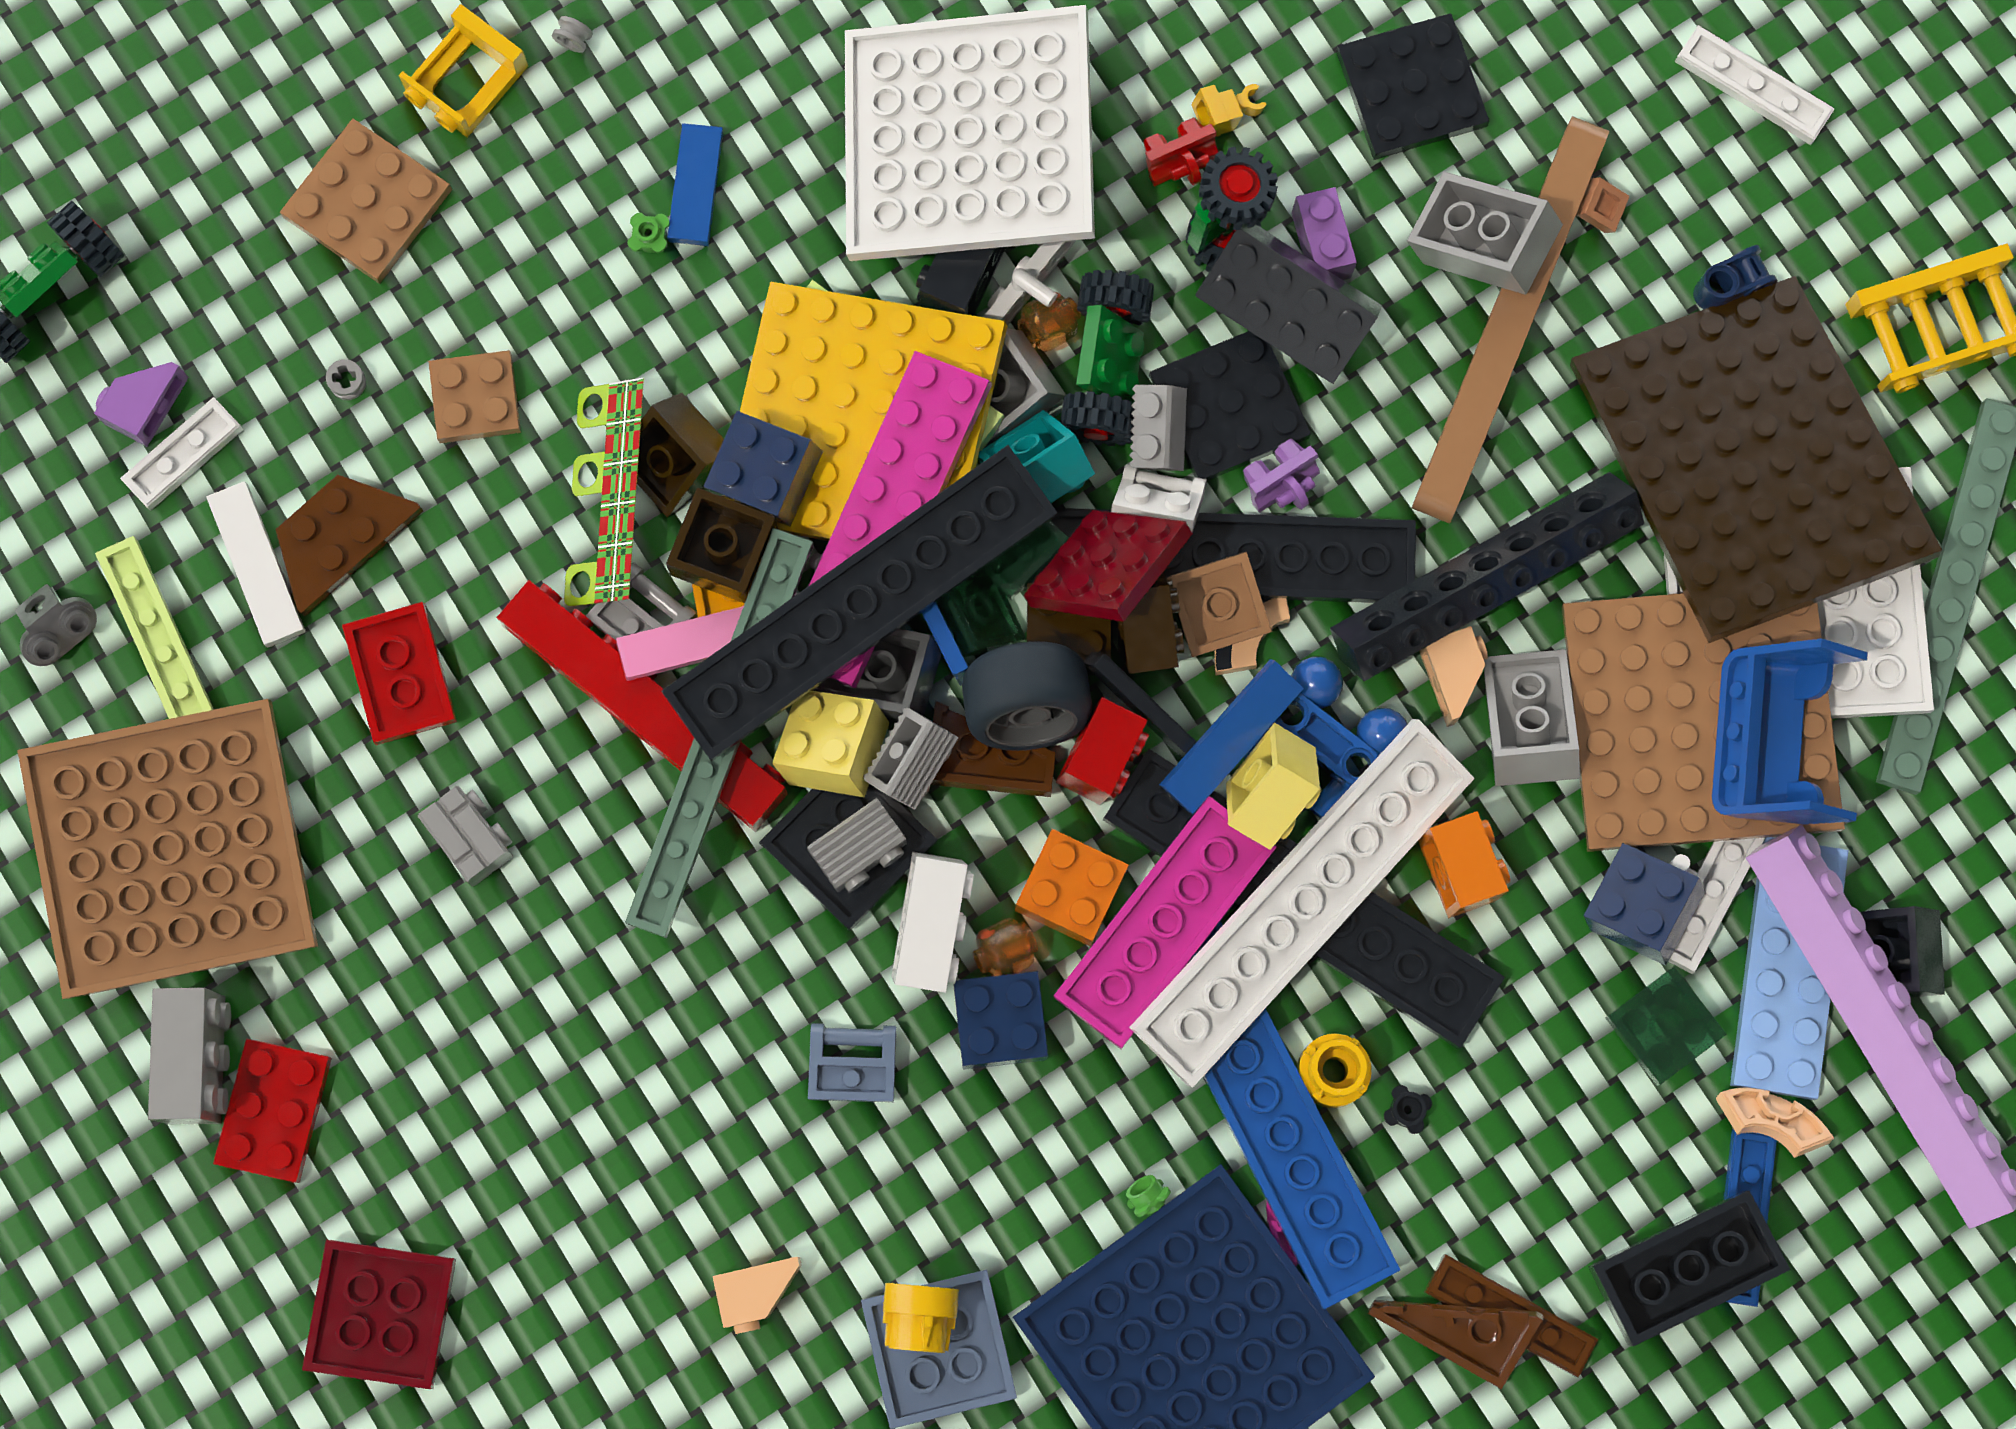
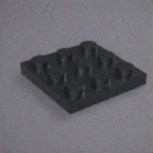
(1412, 86)
(1234, 404)
(817, 815)

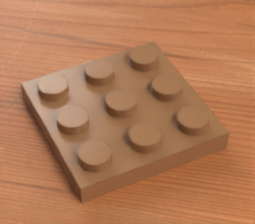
(366, 200)

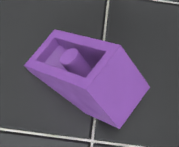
(140, 401)

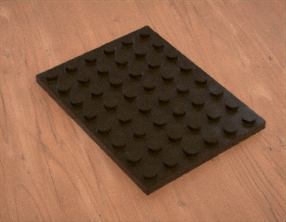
(1754, 459)

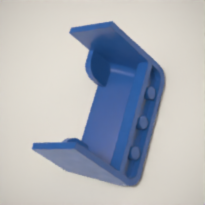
(1763, 729)

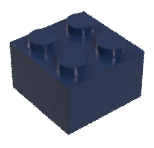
(763, 467)
(1644, 904)
(1000, 1020)

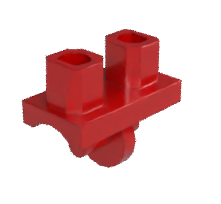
(1181, 156)

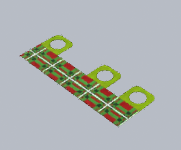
(618, 485)

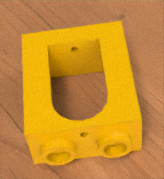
(467, 30)

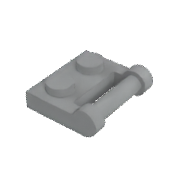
(627, 618)

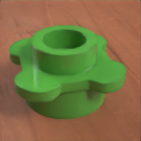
(656, 241)
(1147, 1195)

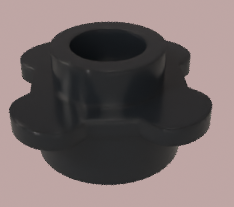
(1417, 1102)

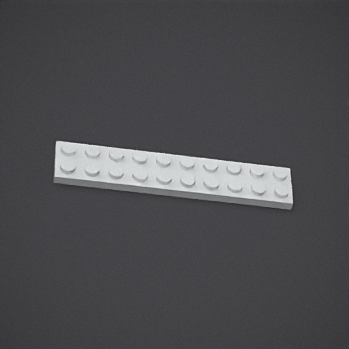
(1302, 903)

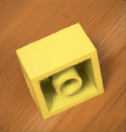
(830, 742)
(1273, 787)

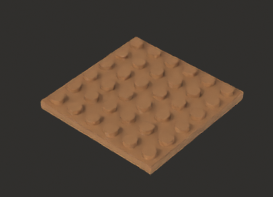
(1650, 720)
(167, 848)

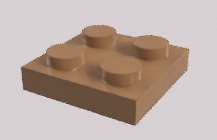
(474, 396)
(1220, 604)

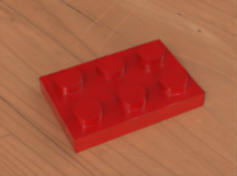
(399, 673)
(272, 1110)

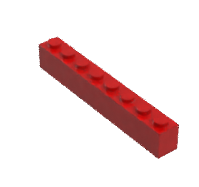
(638, 704)

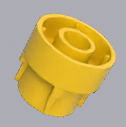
(1353, 1058)
(919, 1317)

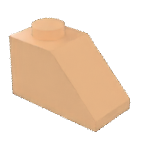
(1454, 669)
(753, 1293)

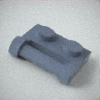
(851, 1076)

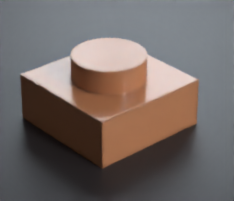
(1602, 205)

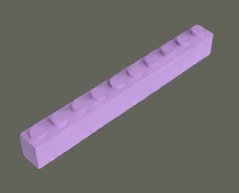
(1886, 1026)

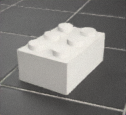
(931, 922)

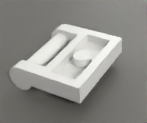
(1159, 496)

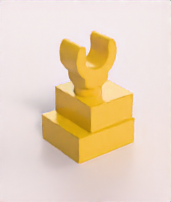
(1224, 108)

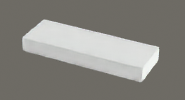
(181, 454)

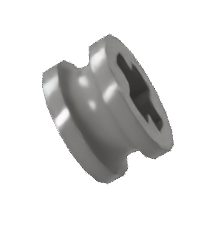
(572, 34)
(357, 386)

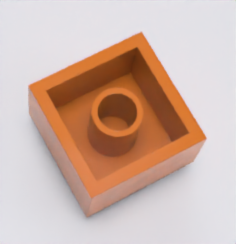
(1464, 864)
(1071, 887)

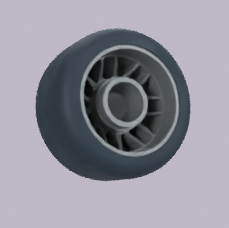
(1027, 696)

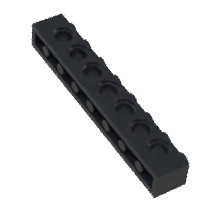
(1487, 576)

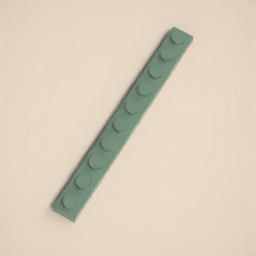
(1954, 588)
(701, 778)

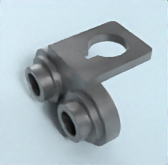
(54, 627)

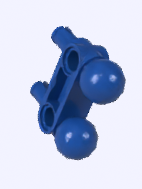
(1334, 742)

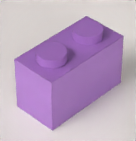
(1324, 232)

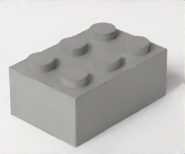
(1485, 232)
(188, 1056)

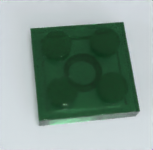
(980, 616)
(1665, 1026)

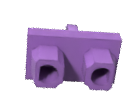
(1287, 481)

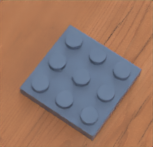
(933, 1384)

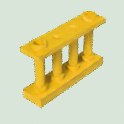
(1913, 292)

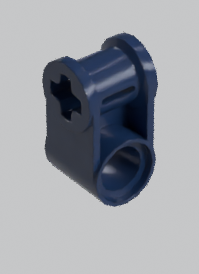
(1737, 277)

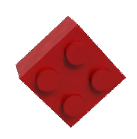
(1102, 751)

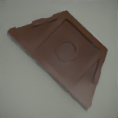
(338, 535)

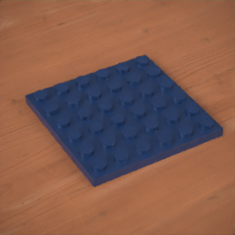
(1194, 1325)

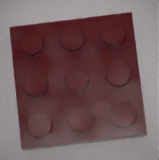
(1108, 565)
(379, 1314)

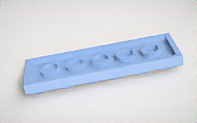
(1781, 1004)

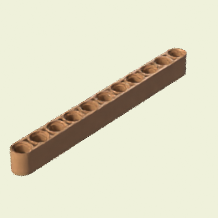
(1506, 333)

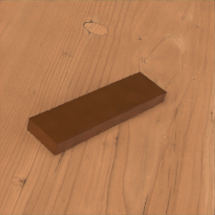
(1554, 1339)

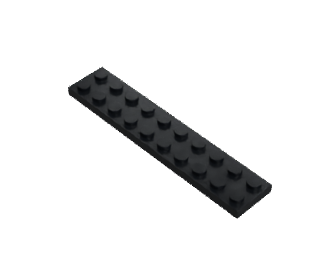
(1297, 554)
(859, 603)
(1372, 947)

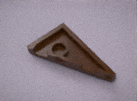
(1472, 1337)

